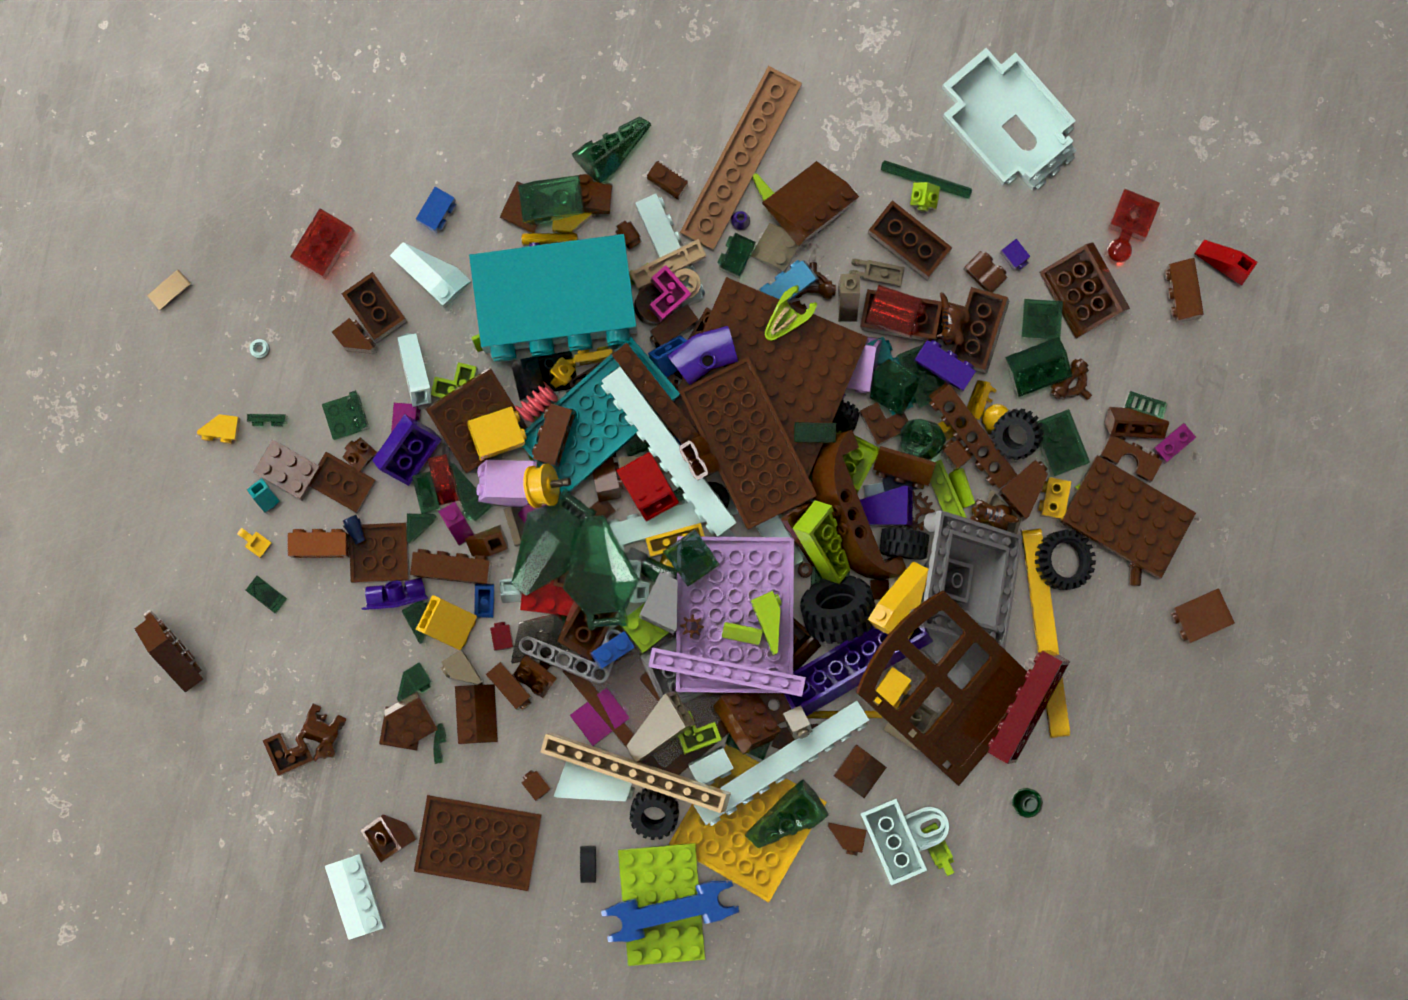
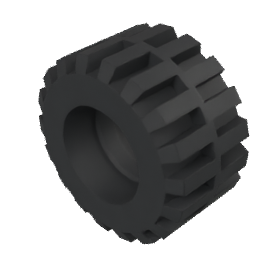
(1004, 441)
(904, 543)
(652, 827)

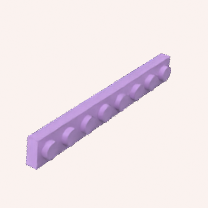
(727, 672)

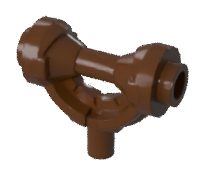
(825, 288)
(1061, 390)

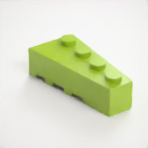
(822, 543)

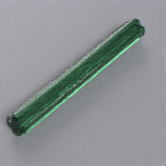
(918, 176)

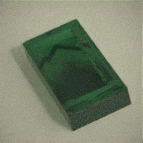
(266, 594)

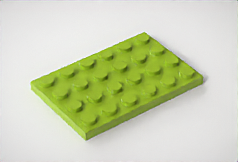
(656, 877)

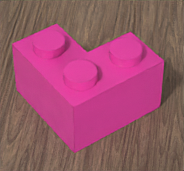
(672, 293)

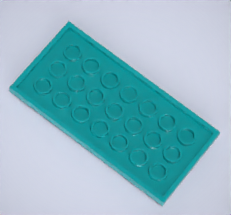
(598, 424)

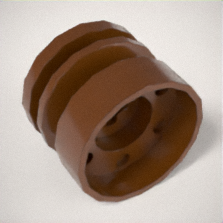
(642, 302)

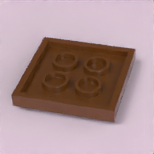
(381, 555)

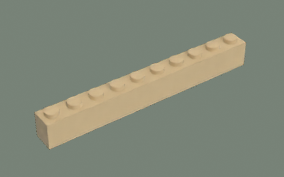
(635, 772)

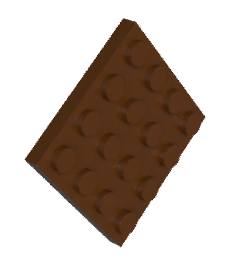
(469, 401)

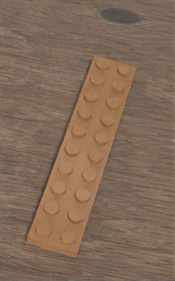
(741, 158)

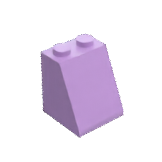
(864, 371)
(503, 482)

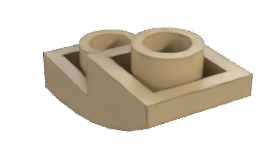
(168, 289)

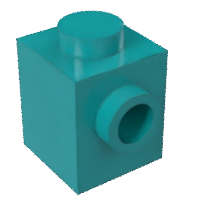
(263, 495)

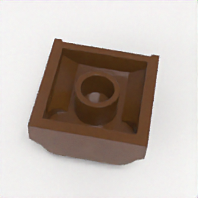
(595, 195)

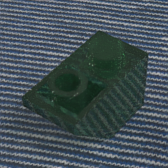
(414, 680)

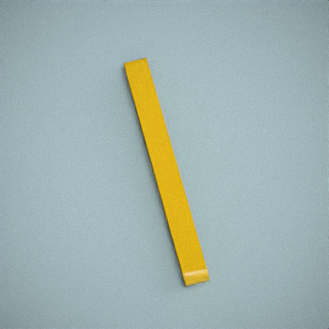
(1045, 629)

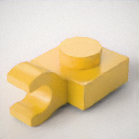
(257, 543)

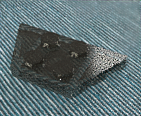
(542, 628)

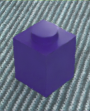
(1015, 255)

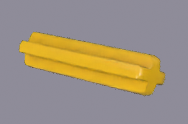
(547, 238)

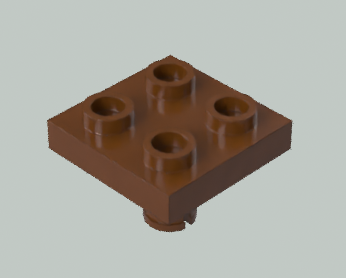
(535, 676)

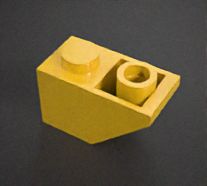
(571, 223)
(221, 427)

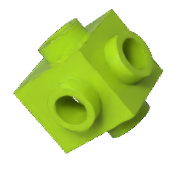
(925, 196)

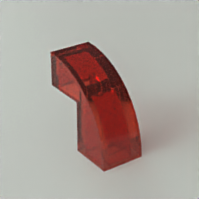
(443, 479)

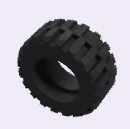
(837, 610)

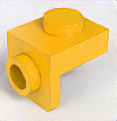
(562, 371)

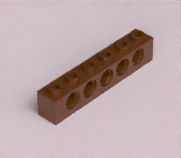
(1004, 471)

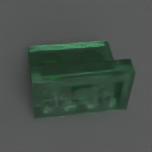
(345, 416)

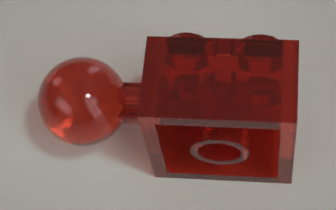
(1145, 208)

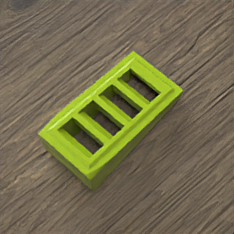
(763, 189)

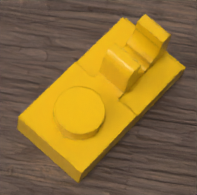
(979, 398)

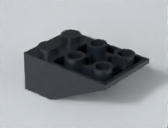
(532, 372)

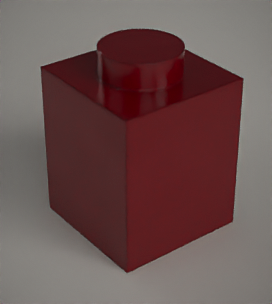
(501, 636)

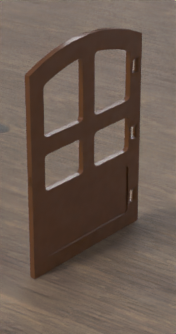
(975, 711)

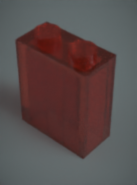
(895, 311)

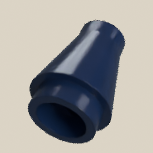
(354, 528)

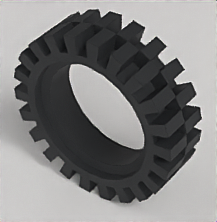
(1083, 551)

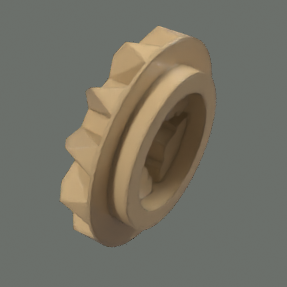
(694, 280)

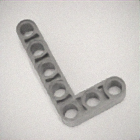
(573, 659)

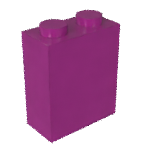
(592, 724)

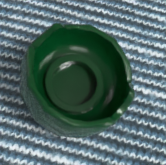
(1027, 802)

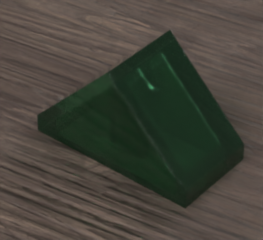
(418, 524)

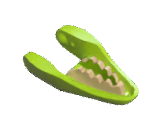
(786, 318)

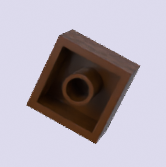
(410, 720)

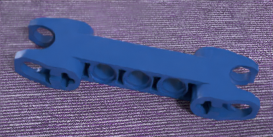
(637, 918)

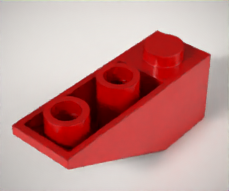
(1227, 260)

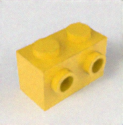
(1055, 498)

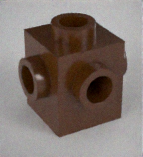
(359, 454)

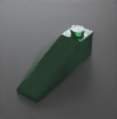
(607, 154)
(792, 813)

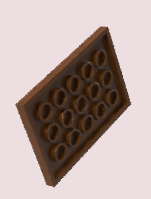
(1128, 517)
(477, 843)

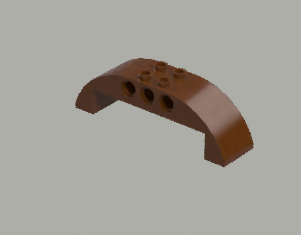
(836, 488)

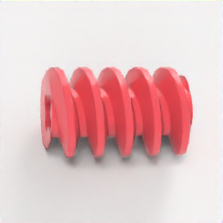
(537, 403)

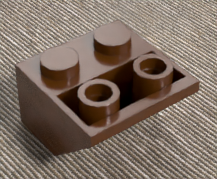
(352, 339)

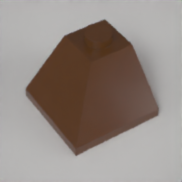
(387, 836)

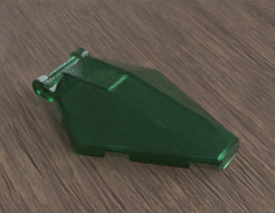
(548, 543)
(600, 574)

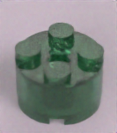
(922, 438)

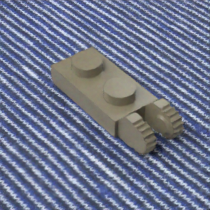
(879, 272)

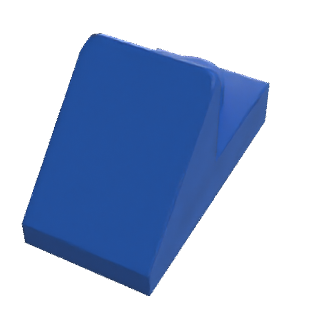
(484, 600)

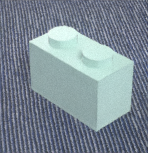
(711, 766)

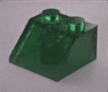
(691, 558)

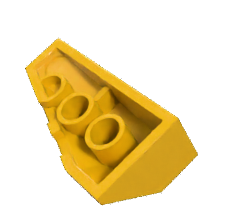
(900, 599)

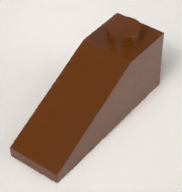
(1134, 424)

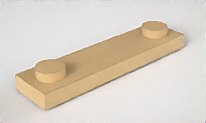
(675, 261)

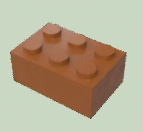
(318, 544)

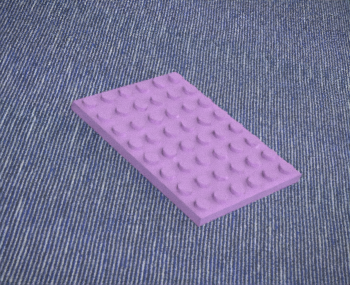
(746, 571)

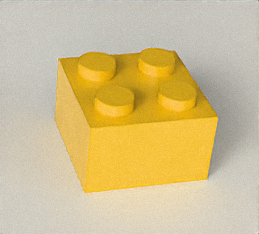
(892, 687)

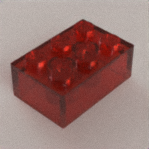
(322, 243)

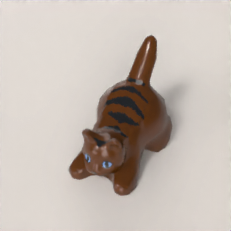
(952, 319)
(996, 516)

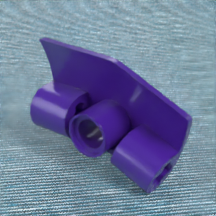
(712, 343)
(394, 594)

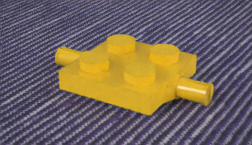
(585, 357)

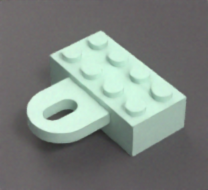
(900, 838)

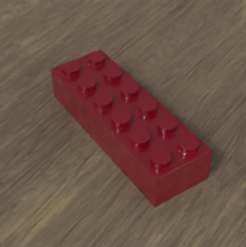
(1028, 706)

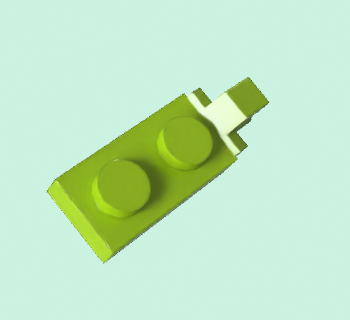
(940, 853)

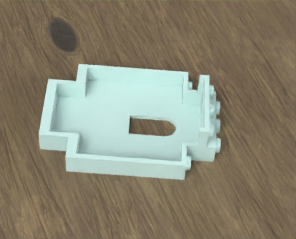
(988, 97)

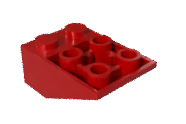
(647, 486)

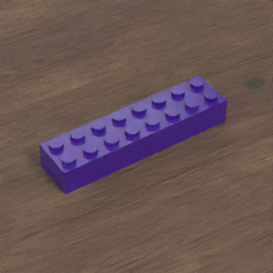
(843, 668)

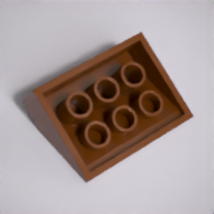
(810, 202)
(1085, 288)

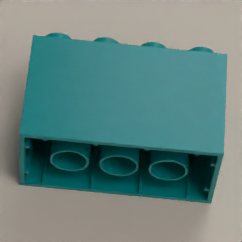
(553, 296)

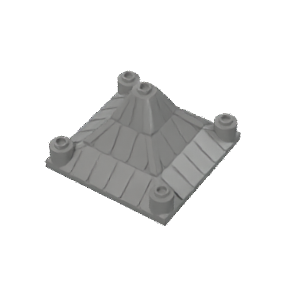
(975, 569)

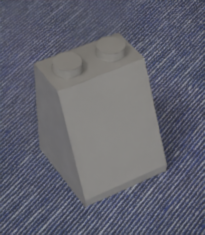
(661, 603)

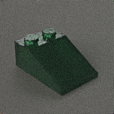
(550, 199)

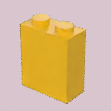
(496, 433)
(446, 622)

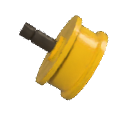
(543, 485)

